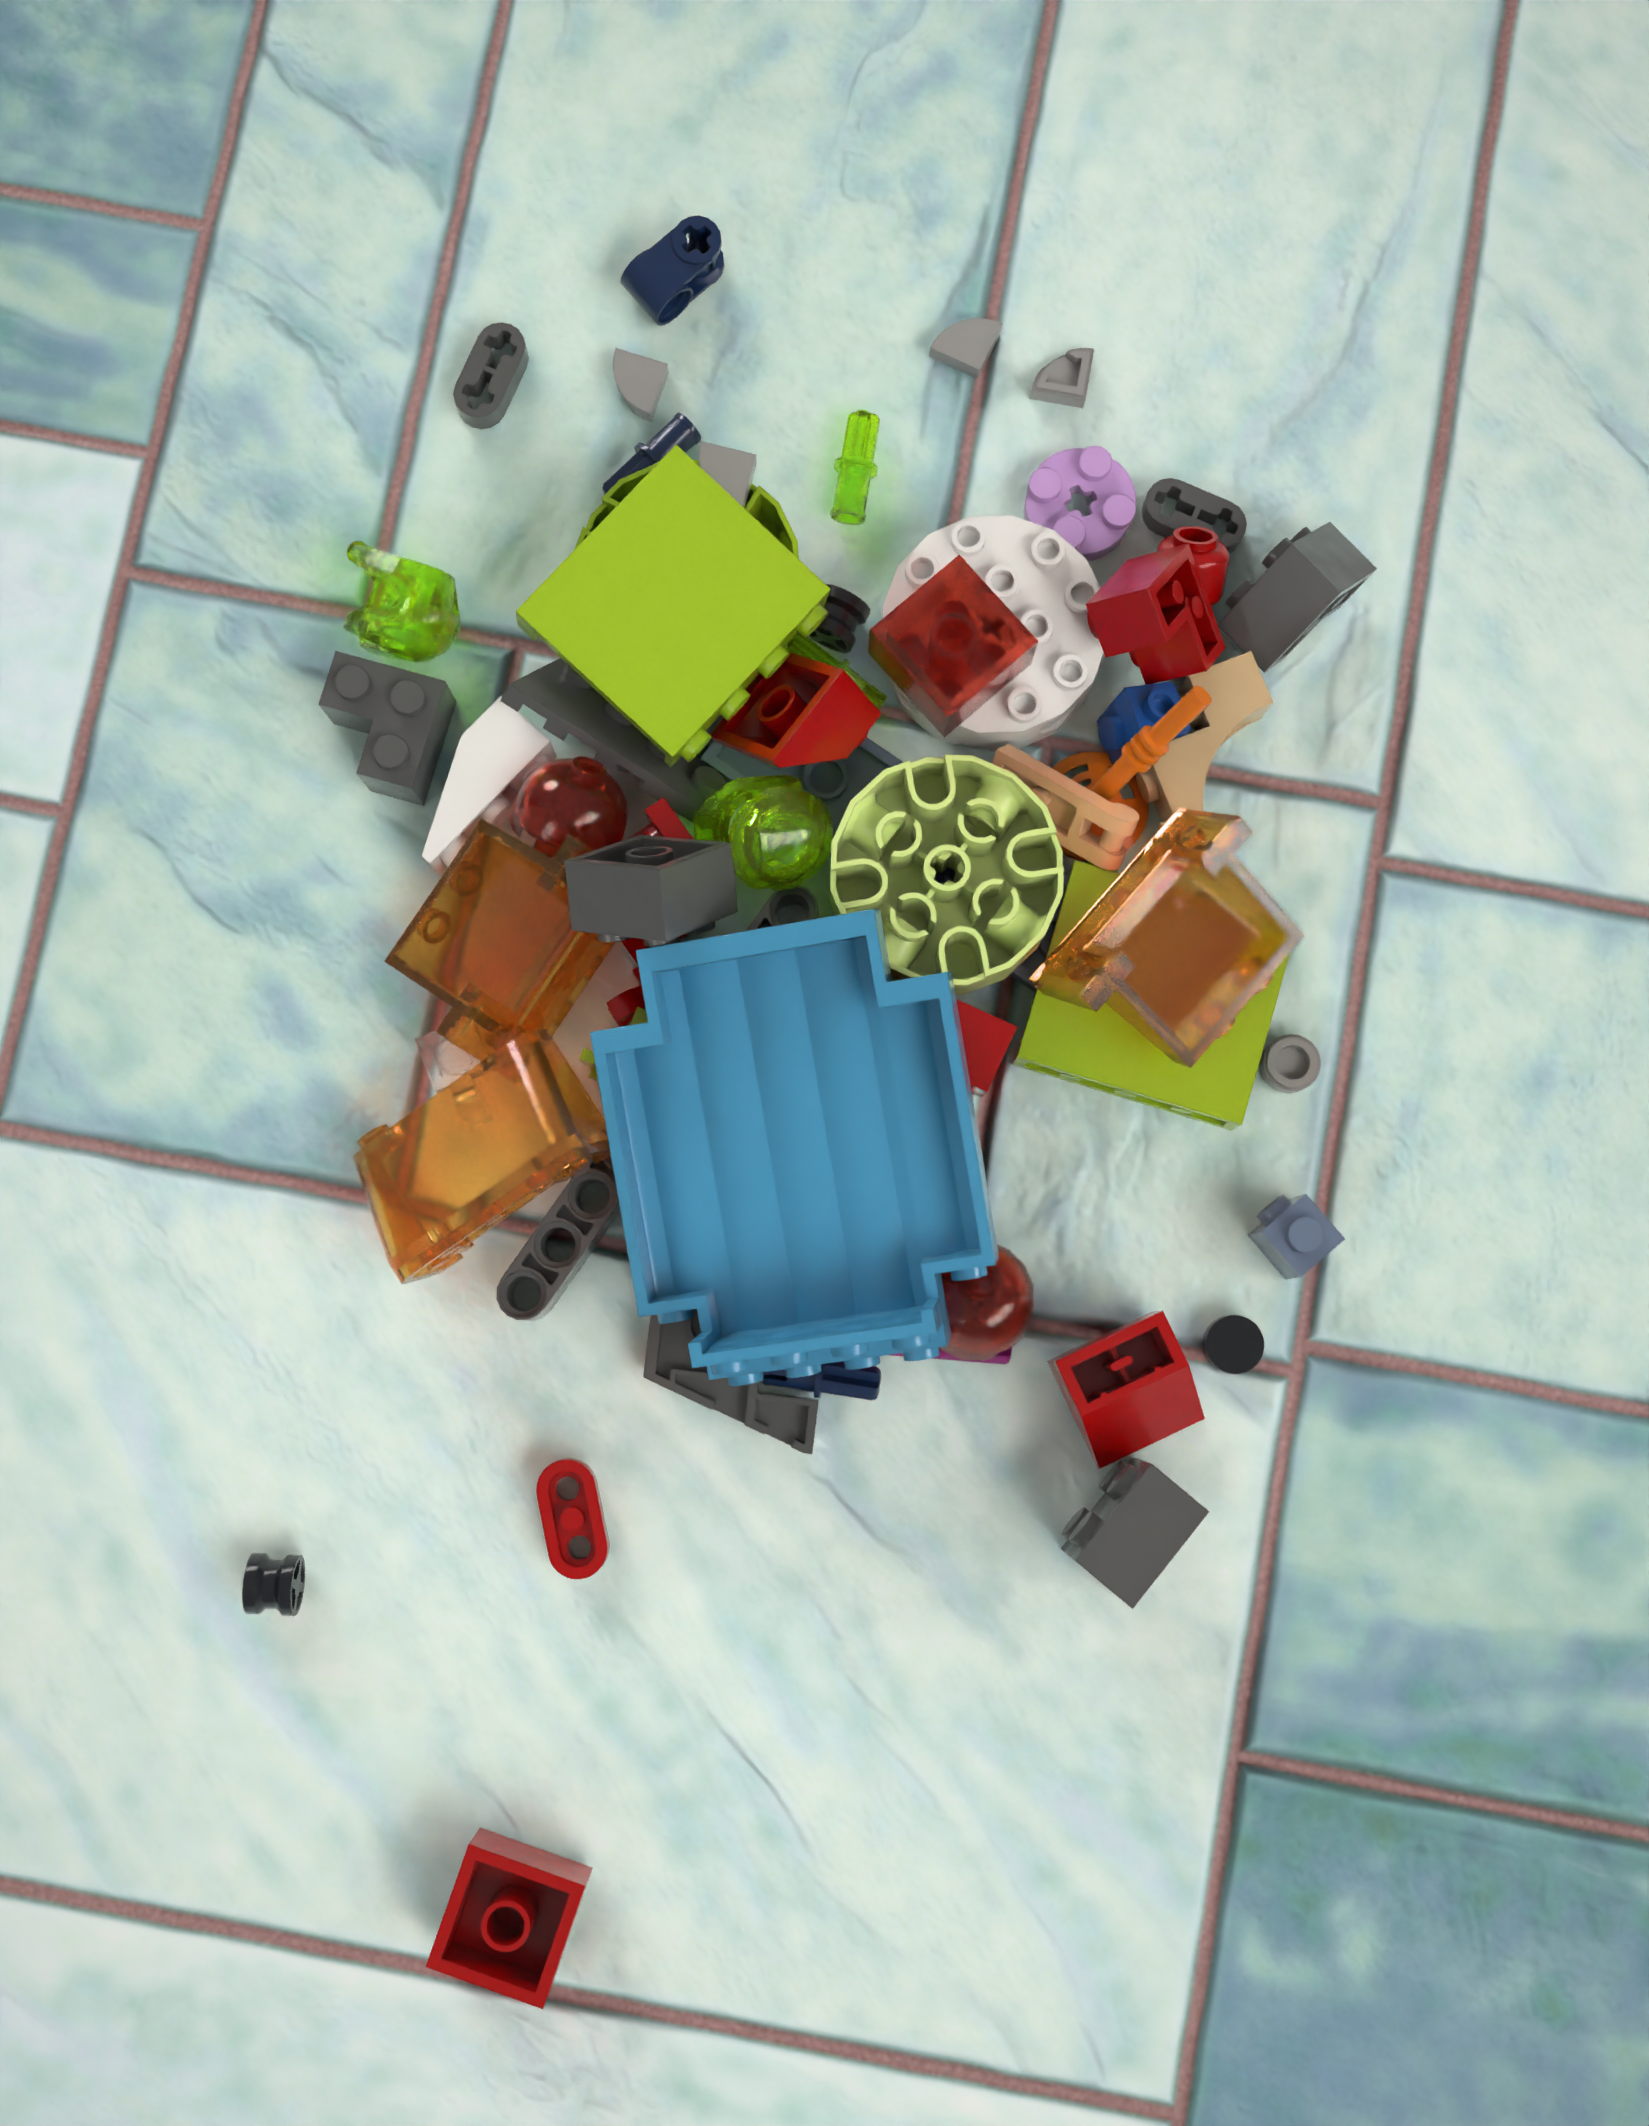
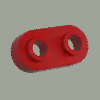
(572, 1517)

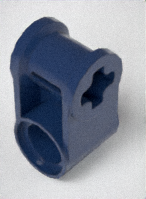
(676, 269)

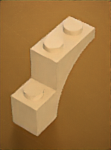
(1237, 700)

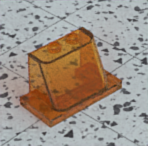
(1176, 938)
(499, 941)

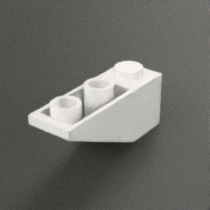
(484, 779)

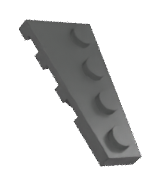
(581, 711)

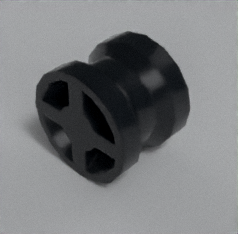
(844, 616)
(273, 1584)

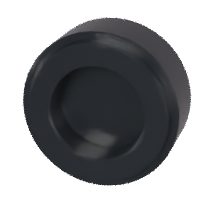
(1233, 1344)

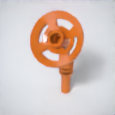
(1137, 756)

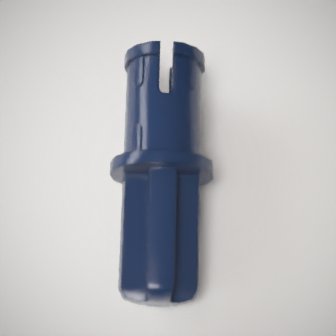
(678, 432)
(833, 1380)

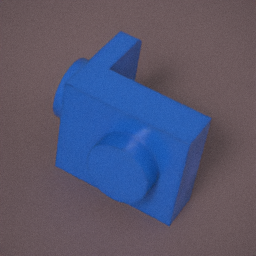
(1132, 711)

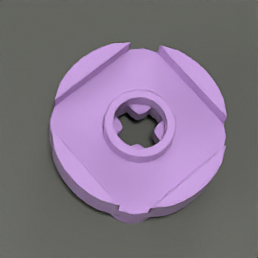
(1092, 475)

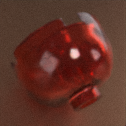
(572, 800)
(989, 1310)

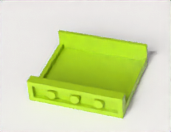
(676, 606)
(1115, 1058)

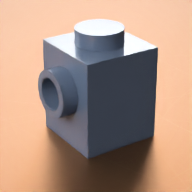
(1294, 1235)

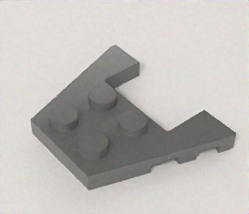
(777, 1415)

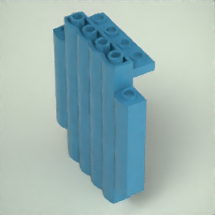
(795, 1148)

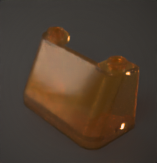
(477, 1153)

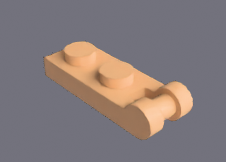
(1074, 809)

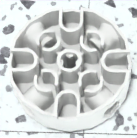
(1047, 590)

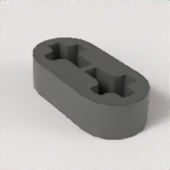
(480, 371)
(1192, 508)

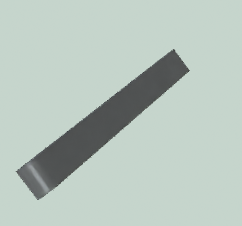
(567, 1211)

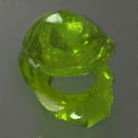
(409, 609)
(776, 834)

